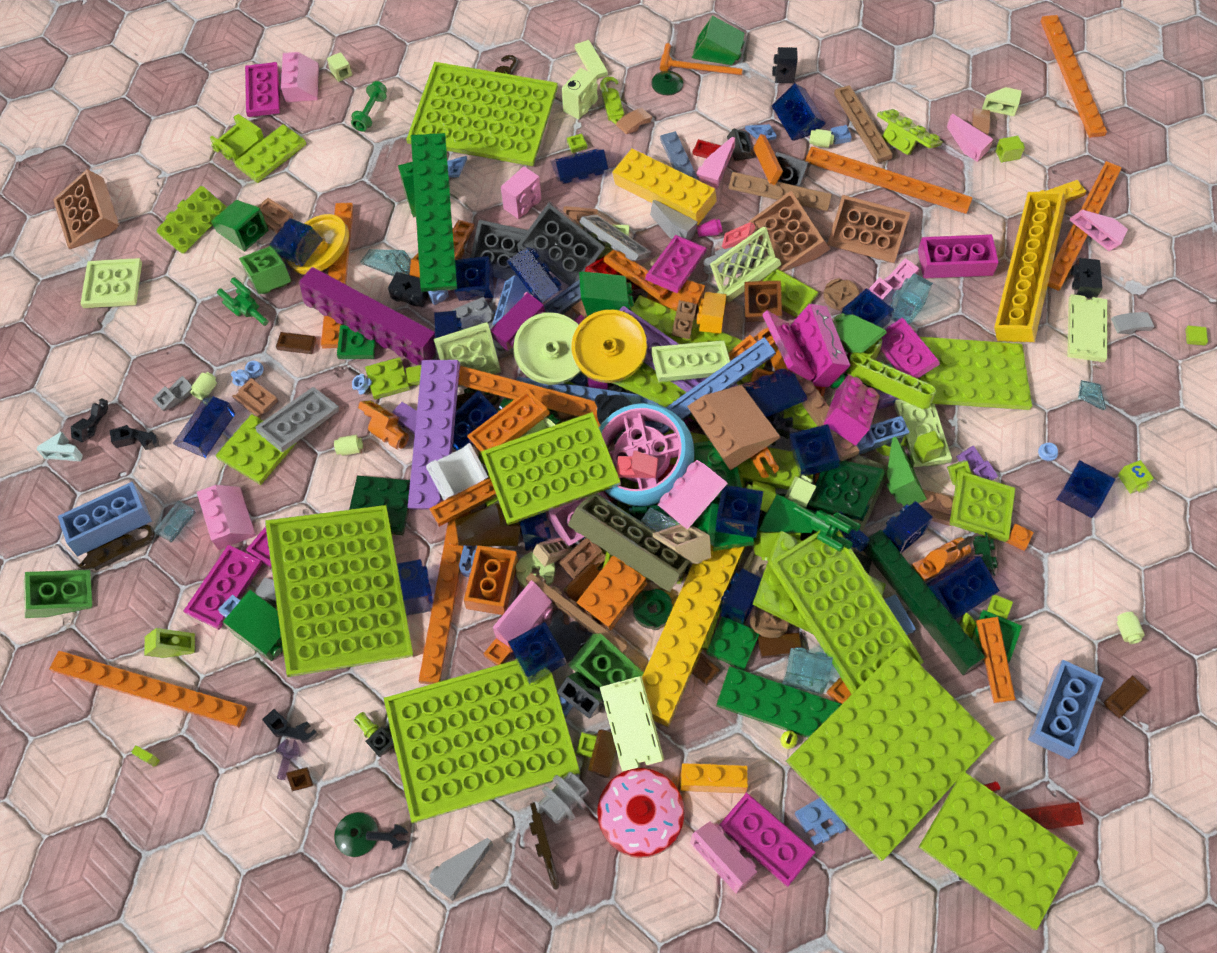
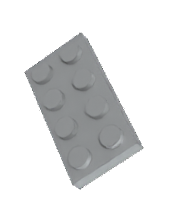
(618, 240)
(478, 313)
(297, 419)

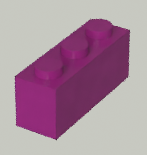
(507, 327)

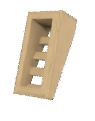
(545, 558)

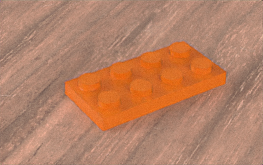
(509, 422)

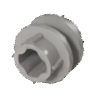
(563, 798)

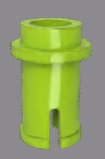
(365, 724)

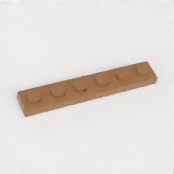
(863, 124)
(762, 187)
(818, 409)
(570, 608)

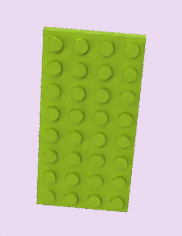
(841, 608)

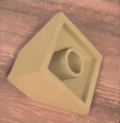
(688, 543)

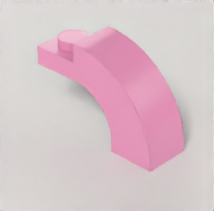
(887, 287)

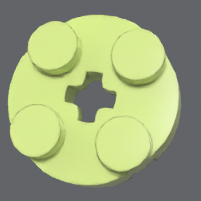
(527, 563)

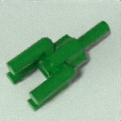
(242, 303)
(829, 526)

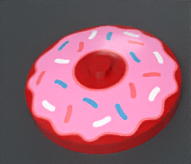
(640, 813)

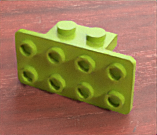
(905, 134)
(190, 219)

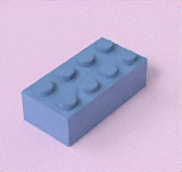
(104, 519)
(1065, 709)

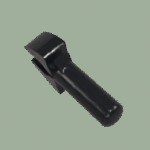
(389, 836)

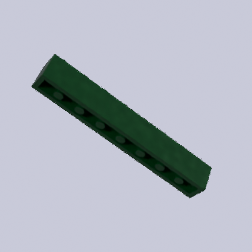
(923, 603)

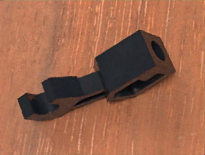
(86, 428)
(118, 439)
(299, 733)

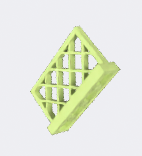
(760, 269)

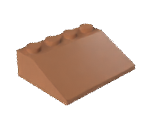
(85, 210)
(868, 229)
(790, 232)
(733, 424)

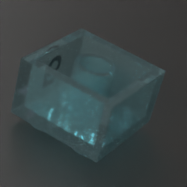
(910, 298)
(807, 670)

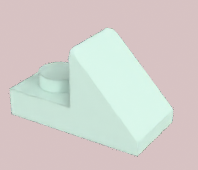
(59, 449)

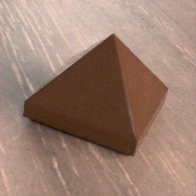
(299, 779)

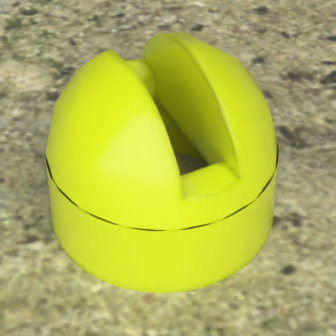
(794, 740)

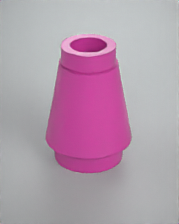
(710, 228)

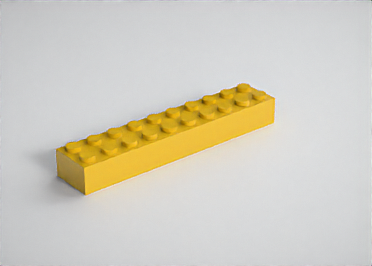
(1030, 267)
(687, 631)

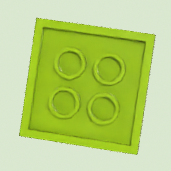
(251, 452)
(982, 506)

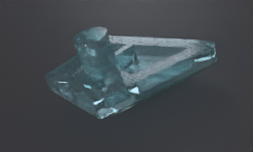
(1092, 394)

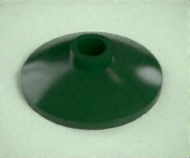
(667, 83)
(357, 845)

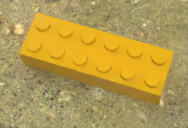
(664, 184)

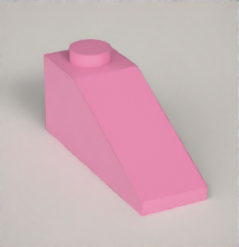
(970, 140)
(716, 164)
(1101, 228)

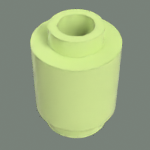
(821, 138)
(203, 385)
(348, 445)
(1130, 628)

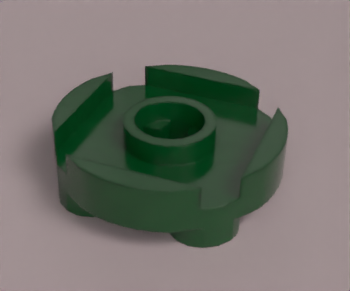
(650, 598)

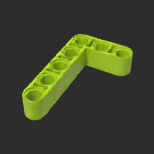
(889, 379)

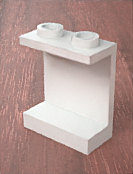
(457, 471)

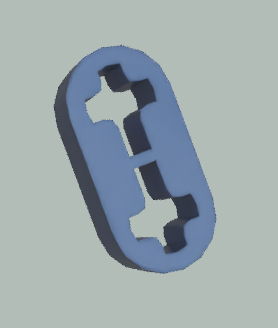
(465, 558)

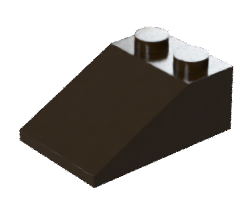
(487, 529)

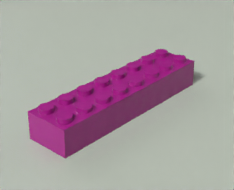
(367, 316)

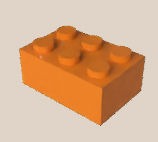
(491, 580)
(612, 592)

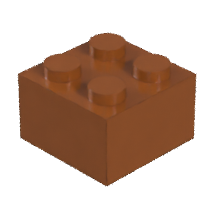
(762, 297)

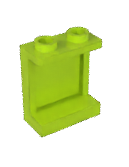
(238, 139)

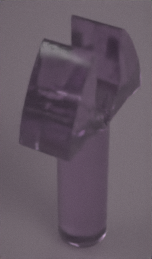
(286, 757)

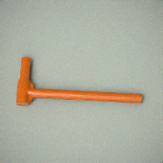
(667, 62)

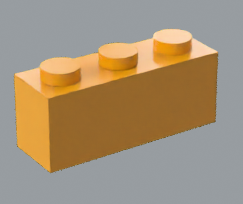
(711, 312)
(714, 778)

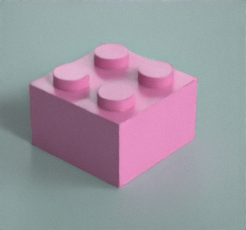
(521, 192)

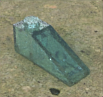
(387, 261)

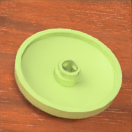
(545, 350)

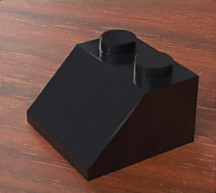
(793, 169)

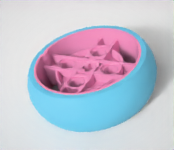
(676, 445)

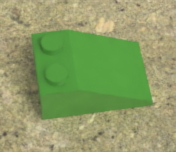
(265, 270)
(856, 333)
(902, 477)
(56, 592)
(603, 662)

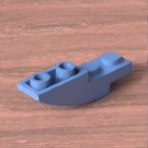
(882, 434)

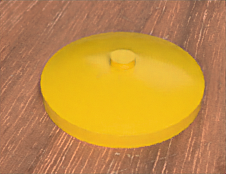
(335, 239)
(609, 346)

